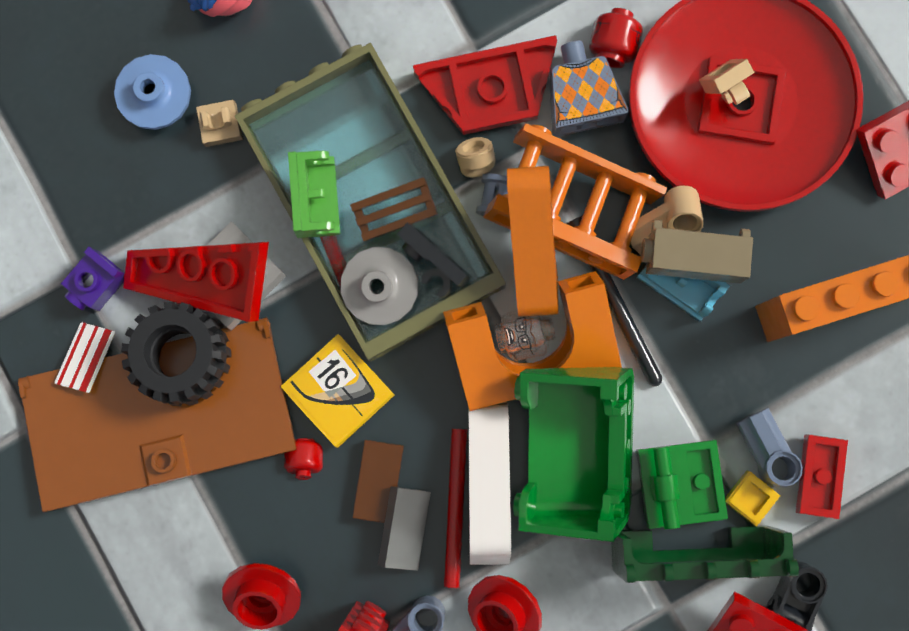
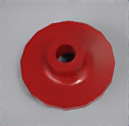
(261, 595)
(503, 605)

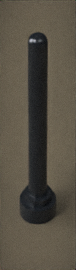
(627, 324)

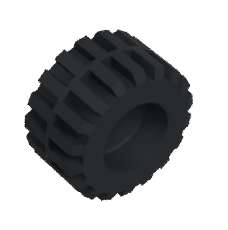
(148, 341)

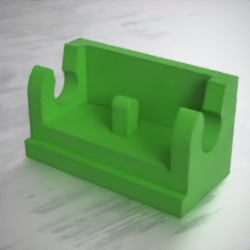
(313, 194)

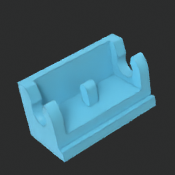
(689, 294)

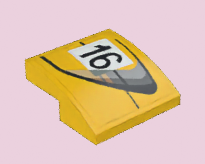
(337, 391)

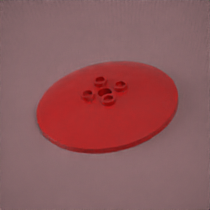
(801, 99)

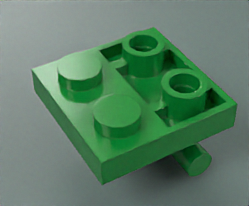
(681, 484)

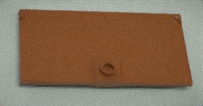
(127, 441)

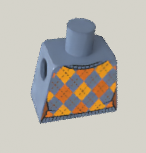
(584, 93)

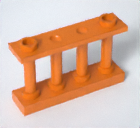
(581, 240)

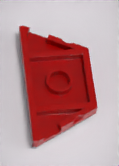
(490, 85)

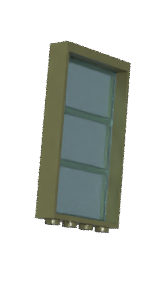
(376, 147)

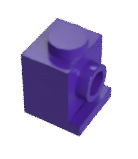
(106, 281)

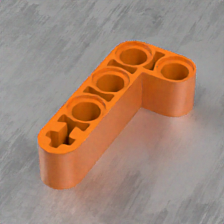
(533, 240)

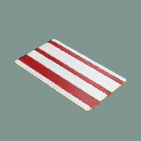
(84, 357)

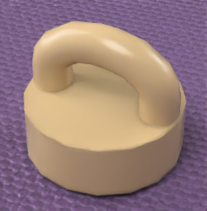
(475, 156)

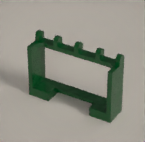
(751, 554)

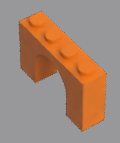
(835, 299)
(586, 344)

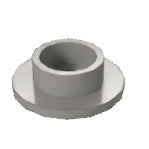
(399, 286)

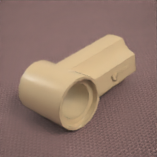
(679, 212)

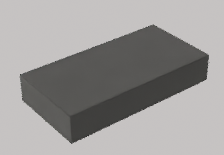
(404, 528)

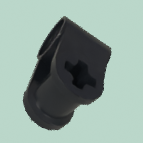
(796, 604)

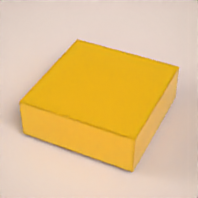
(751, 498)

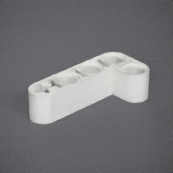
(489, 486)

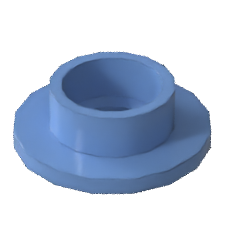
(161, 106)

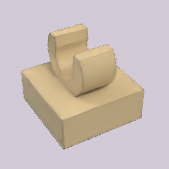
(728, 80)
(219, 123)

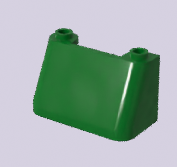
(577, 451)

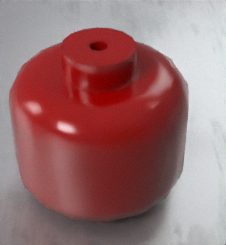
(304, 460)

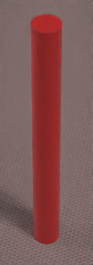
(455, 508)

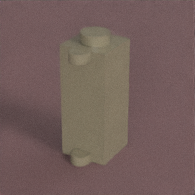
(698, 254)

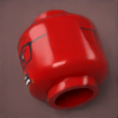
(616, 37)

